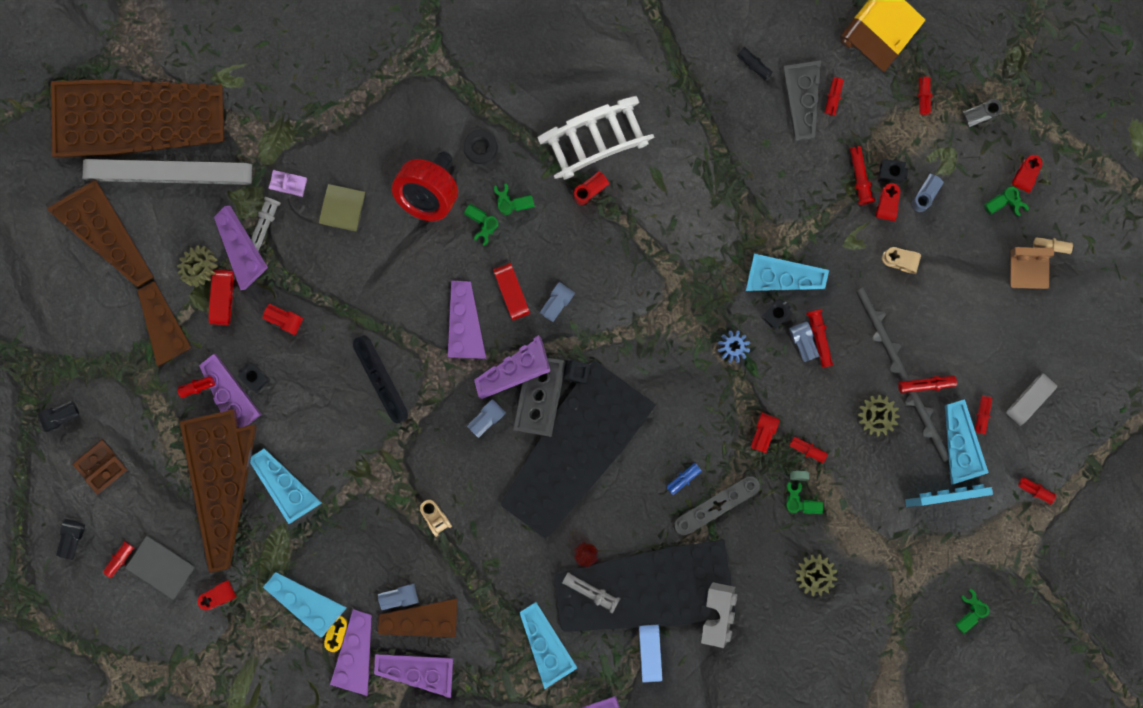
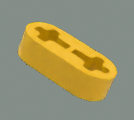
(340, 635)

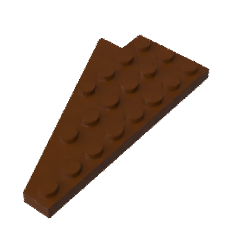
(218, 469)

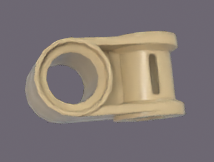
(905, 260)
(435, 518)

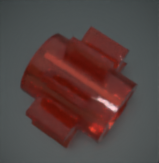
(586, 554)

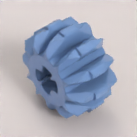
(729, 341)

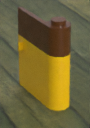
(882, 30)

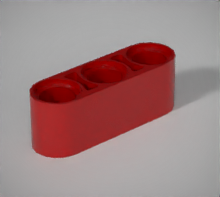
(511, 291)
(221, 297)

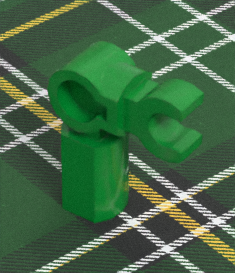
(1008, 195)
(506, 206)
(478, 215)
(794, 505)
(979, 610)

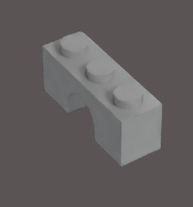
(722, 599)

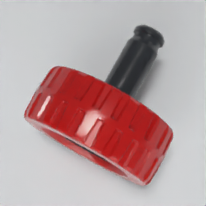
(426, 188)

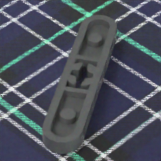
(733, 495)

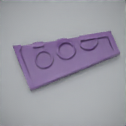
(464, 326)
(228, 392)
(353, 661)
(422, 672)

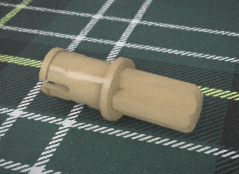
(1059, 246)

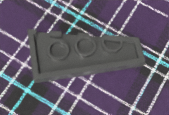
(802, 94)

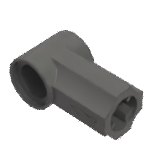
(980, 113)

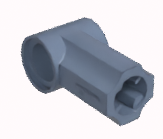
(927, 192)
(559, 298)
(802, 337)
(489, 415)
(402, 596)

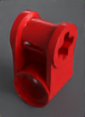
(1027, 176)
(888, 206)
(219, 594)

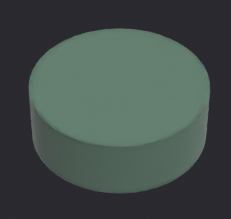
(799, 475)

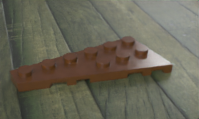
(98, 225)

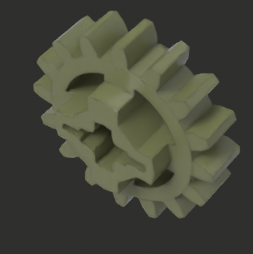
(197, 266)
(888, 406)
(816, 566)

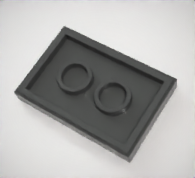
(160, 567)

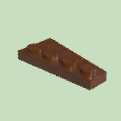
(163, 328)

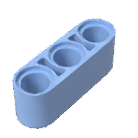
(650, 653)

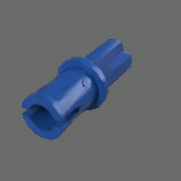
(684, 478)

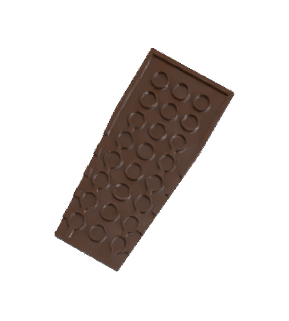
(133, 116)

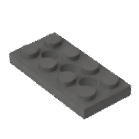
(546, 406)

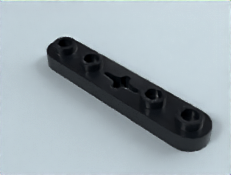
(384, 388)

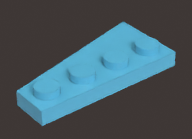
(963, 446)
(310, 607)
(549, 652)

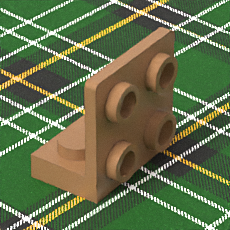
(1030, 267)

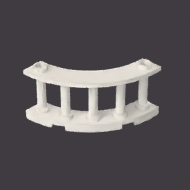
(589, 119)

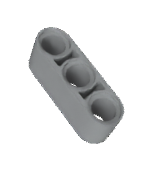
(1031, 399)

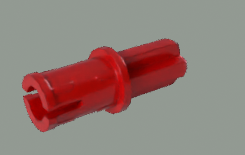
(925, 95)
(834, 96)
(195, 386)
(983, 414)
(808, 449)
(1037, 490)
(118, 559)

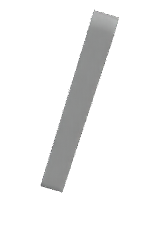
(167, 171)

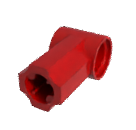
(591, 187)
(285, 320)
(765, 430)

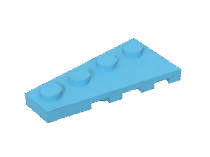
(779, 274)
(287, 491)
(945, 496)

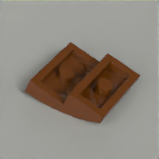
(100, 466)

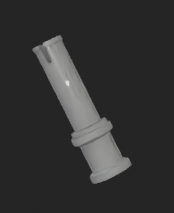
(269, 217)
(601, 596)

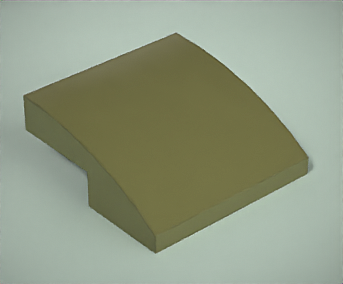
(342, 207)

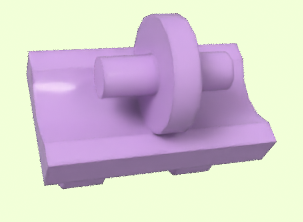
(288, 183)

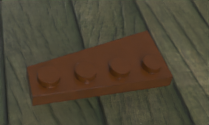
(426, 620)

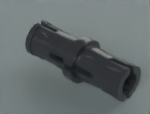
(754, 63)

